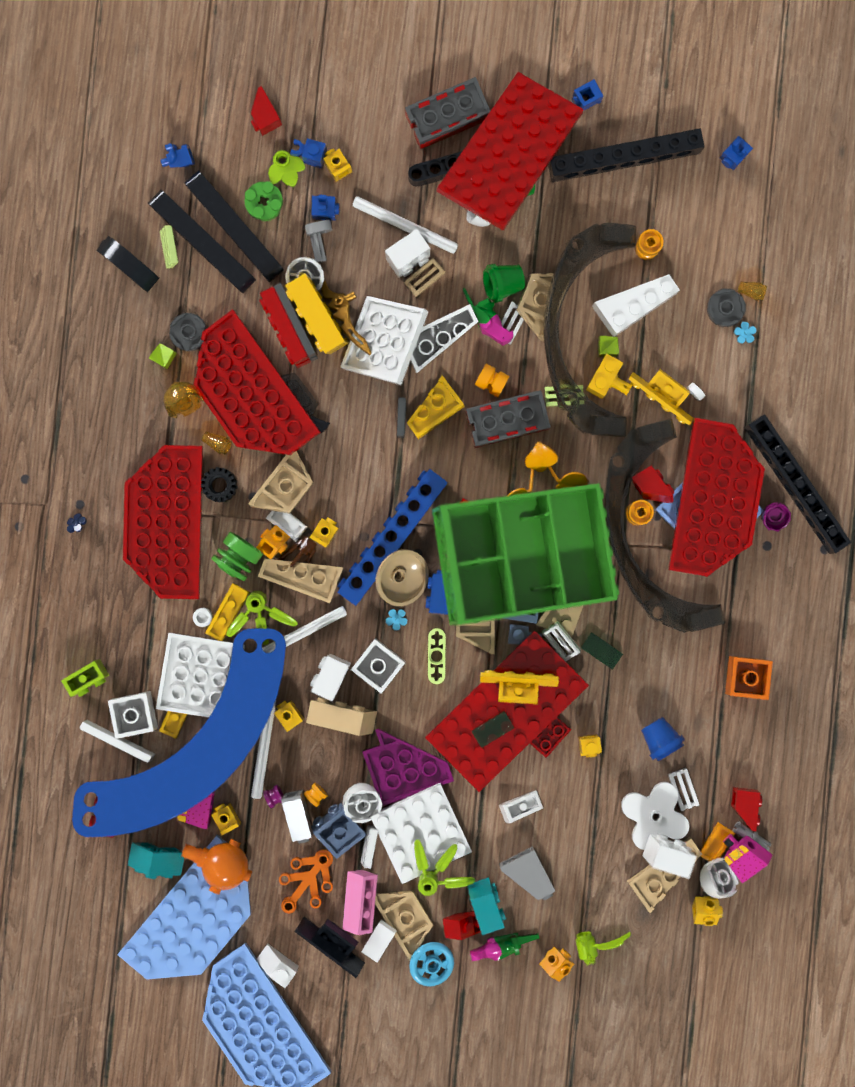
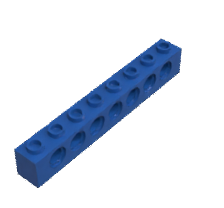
(437, 485)

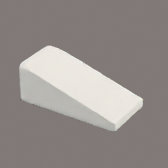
(520, 807)

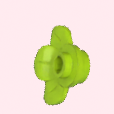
(287, 171)

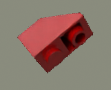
(652, 487)
(746, 805)
(461, 925)

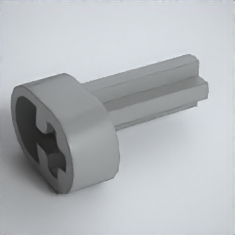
(315, 230)

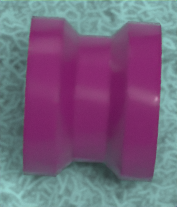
(273, 796)

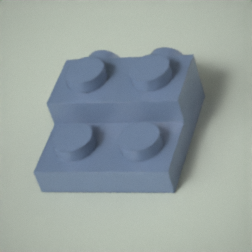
(337, 830)

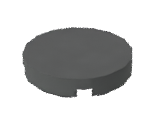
(726, 308)
(187, 331)

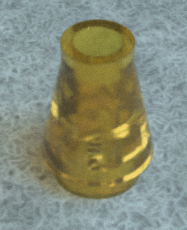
(753, 290)
(217, 442)

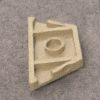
(533, 302)
(284, 486)
(478, 634)
(406, 915)

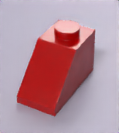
(263, 114)

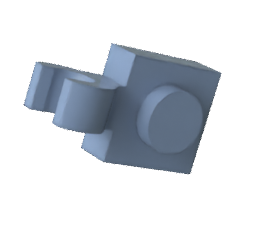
(518, 633)

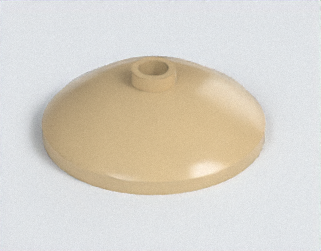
(409, 582)

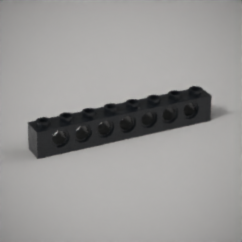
(626, 155)
(797, 484)

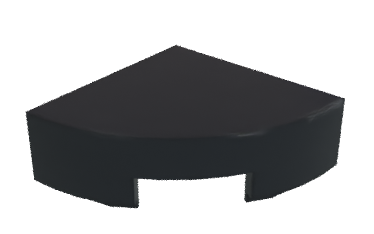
(321, 424)

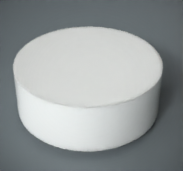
(696, 391)
(202, 617)

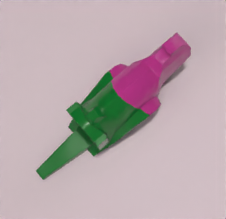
(489, 321)
(501, 946)

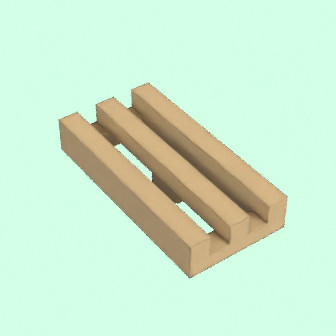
(412, 287)

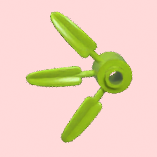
(260, 622)
(428, 879)
(588, 948)

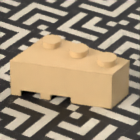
(341, 717)

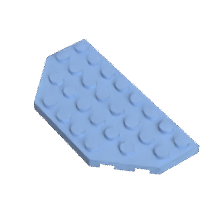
(187, 927)
(258, 1026)

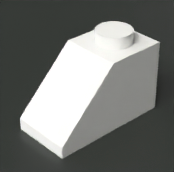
(277, 965)

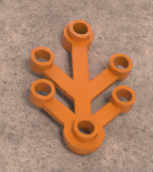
(308, 878)

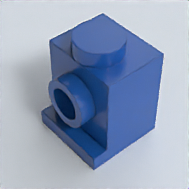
(590, 91)

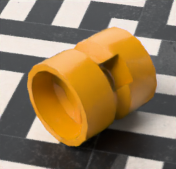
(649, 244)
(492, 380)
(639, 512)

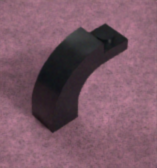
(127, 263)

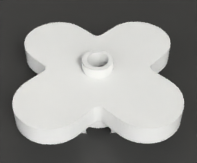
(660, 801)

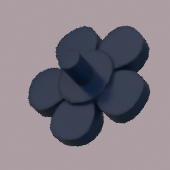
(75, 524)

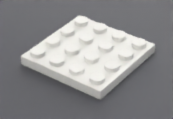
(391, 335)
(193, 674)
(420, 817)

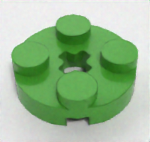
(265, 190)

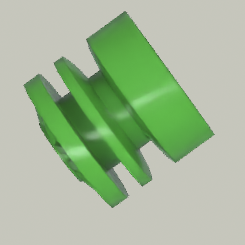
(237, 556)

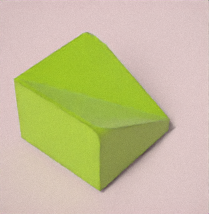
(608, 345)
(163, 356)

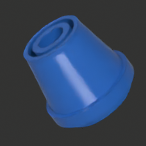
(662, 739)

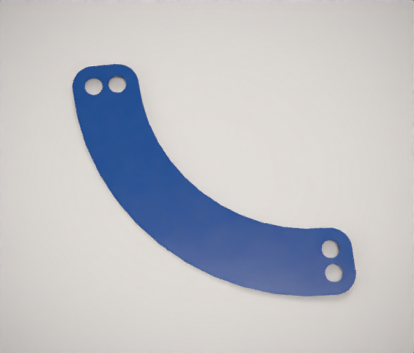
(205, 761)

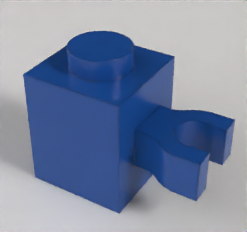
(311, 152)
(735, 153)
(324, 207)

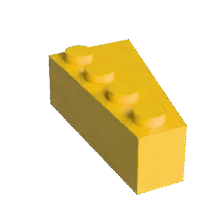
(316, 314)

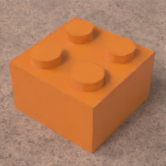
(748, 677)

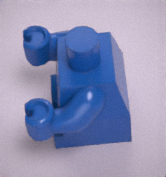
(178, 158)

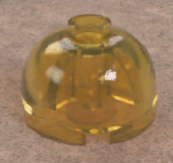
(182, 399)

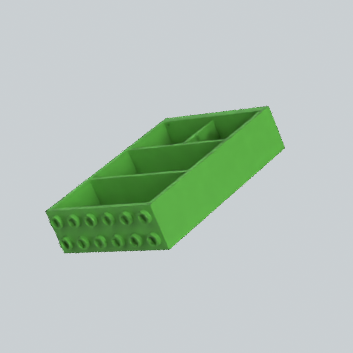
(524, 554)

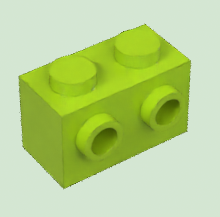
(85, 678)

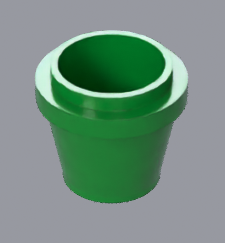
(502, 281)

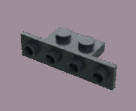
(333, 943)

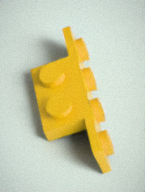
(666, 392)
(518, 687)

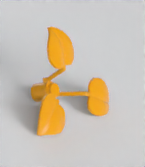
(542, 458)

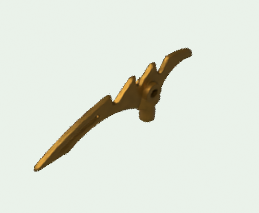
(341, 304)

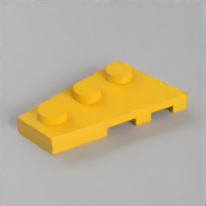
(437, 407)

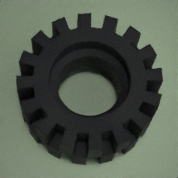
(219, 473)

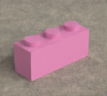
(359, 902)

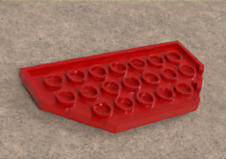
(249, 391)
(716, 499)
(166, 521)

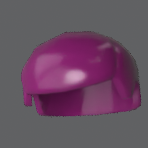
(776, 516)

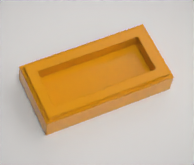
(714, 845)

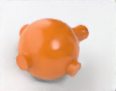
(222, 865)

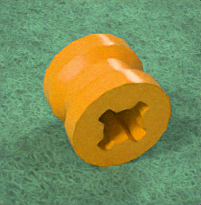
(315, 794)

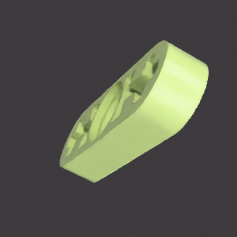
(442, 661)

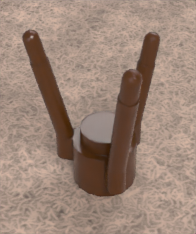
(305, 546)

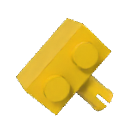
(607, 377)

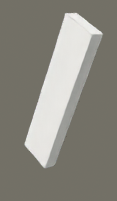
(120, 743)

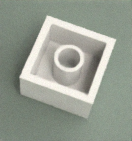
(408, 254)
(378, 665)
(330, 677)
(133, 714)
(669, 855)

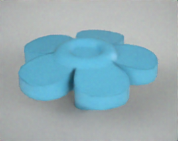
(745, 332)
(396, 618)

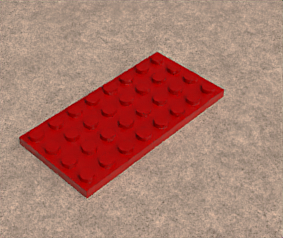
(510, 151)
(454, 735)

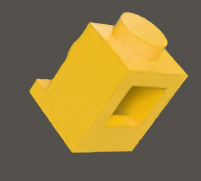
(338, 170)
(326, 539)
(589, 745)
(232, 818)

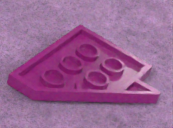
(402, 768)

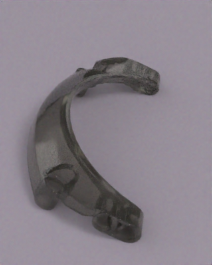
(591, 244)
(675, 612)

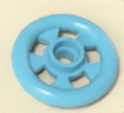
(434, 979)

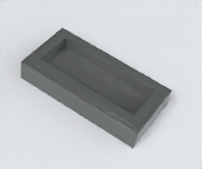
(401, 417)

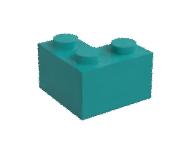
(155, 860)
(484, 902)

